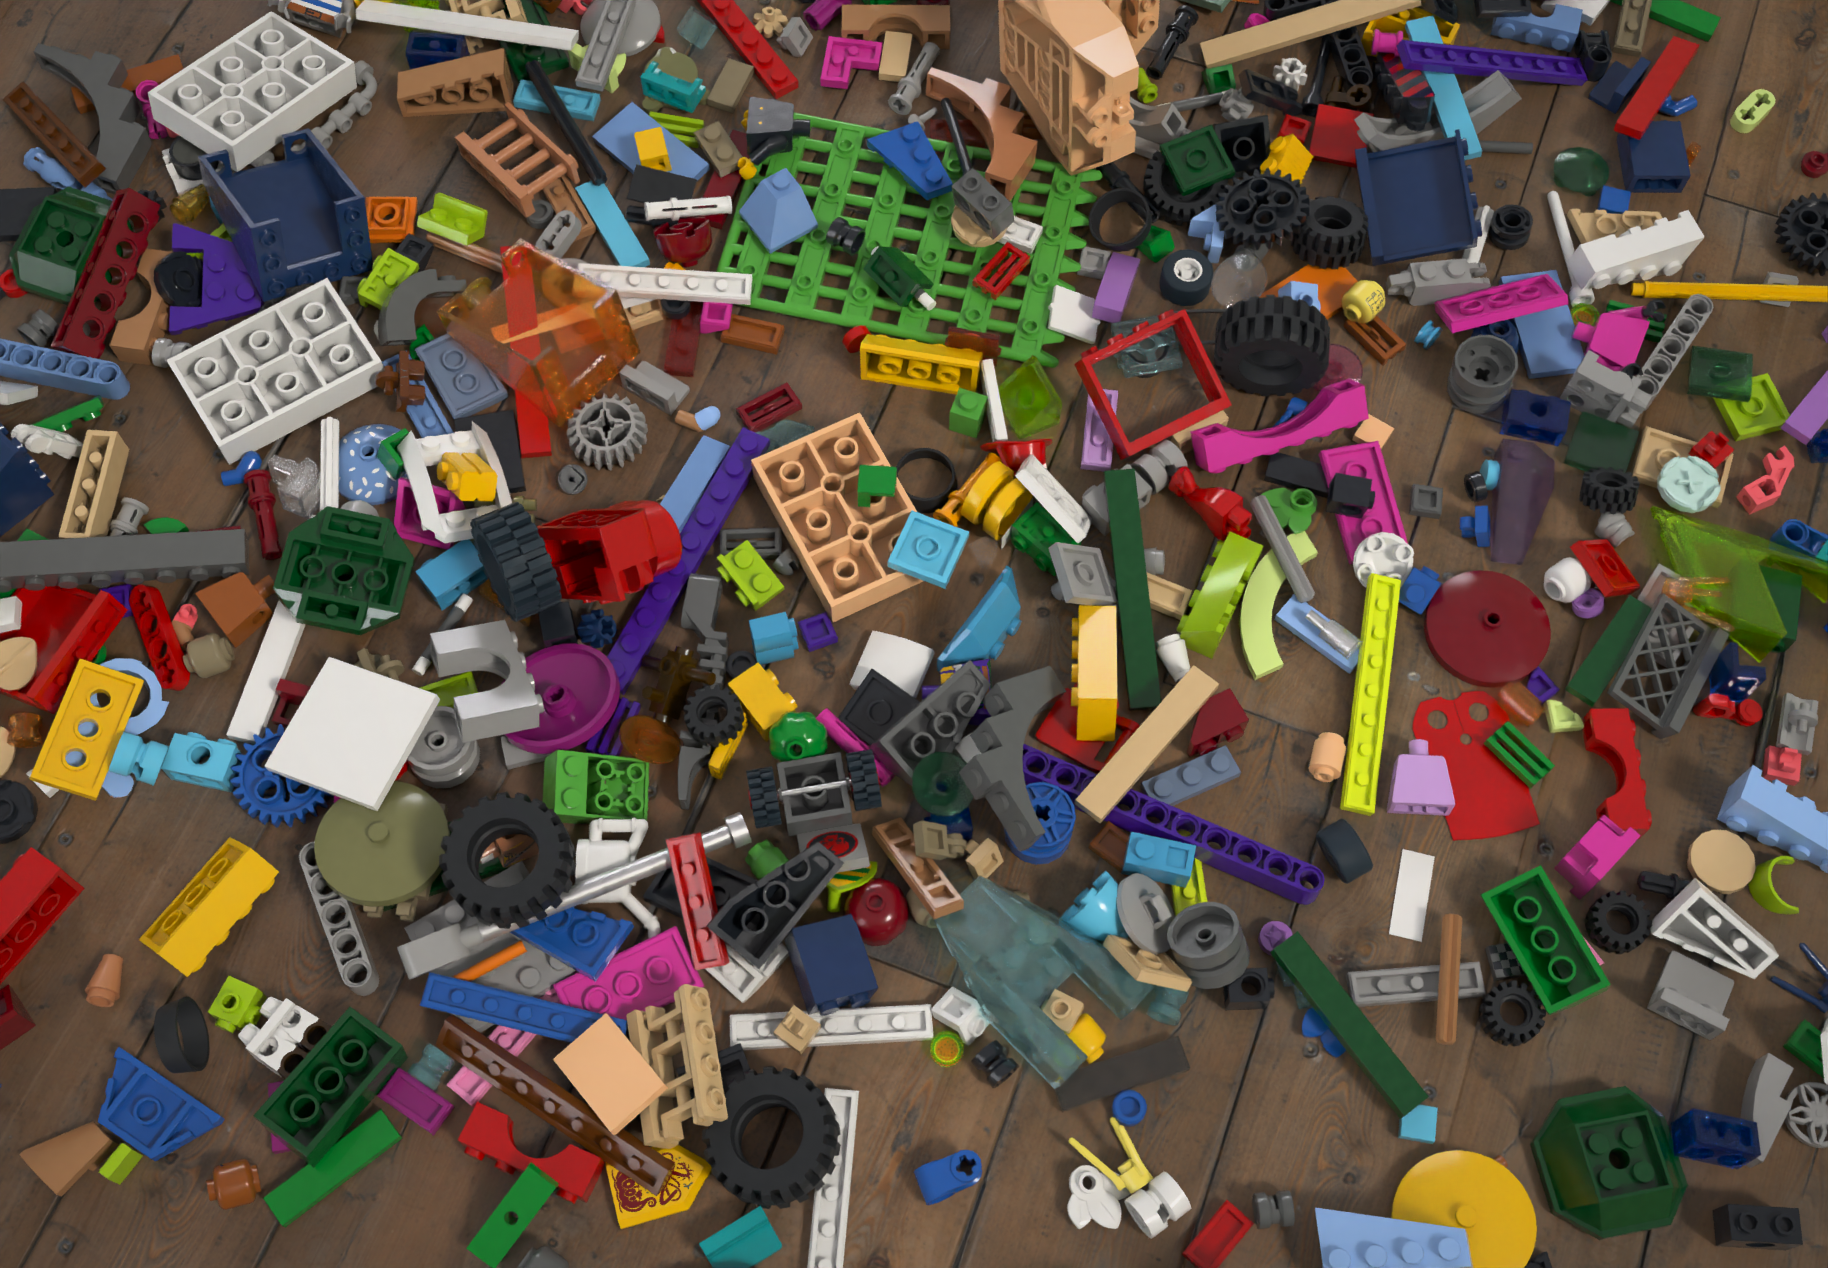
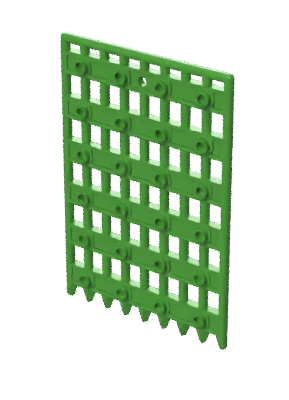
(934, 240)

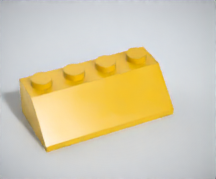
(919, 364)
(209, 906)

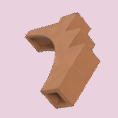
(999, 125)

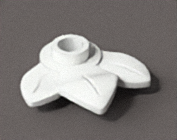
(1096, 1203)

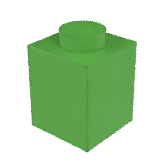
(968, 413)

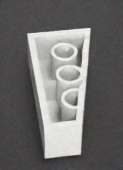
(1636, 253)

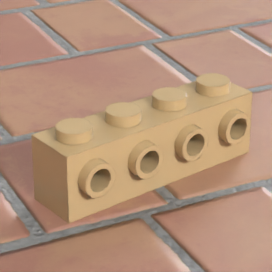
(95, 485)

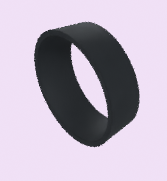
(1107, 201)
(929, 505)
(194, 1035)

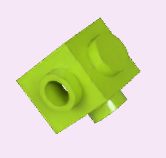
(237, 1005)

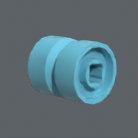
(138, 758)

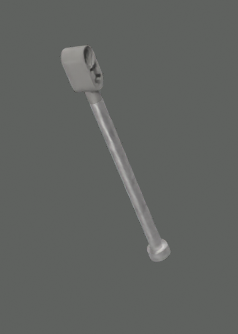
(453, 943)

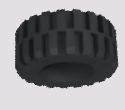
(1272, 345)
(485, 825)
(804, 1169)

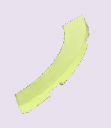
(1257, 607)

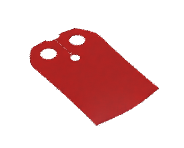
(1485, 791)

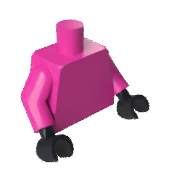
(1619, 336)

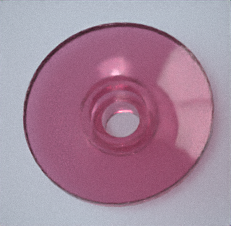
(1343, 365)

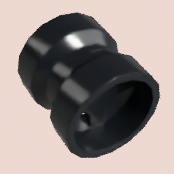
(845, 236)
(999, 1065)

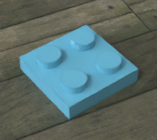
(928, 549)

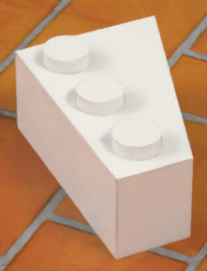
(1713, 929)

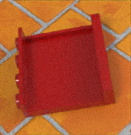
(66, 629)

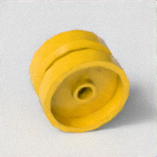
(996, 500)

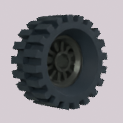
(516, 561)

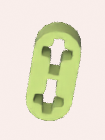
(1756, 113)

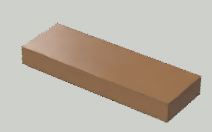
(564, 197)

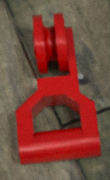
(1720, 706)

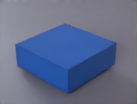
(1613, 200)

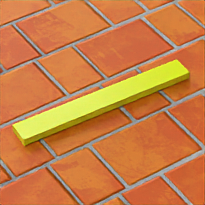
(1370, 695)

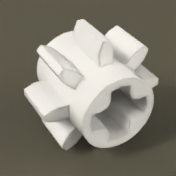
(1291, 73)

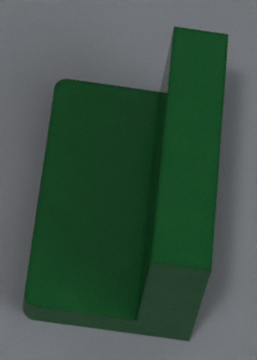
(896, 274)

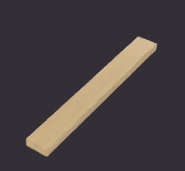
(1297, 29)

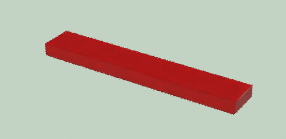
(1656, 88)

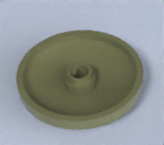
(385, 852)

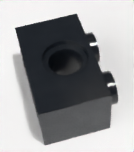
(1757, 1227)

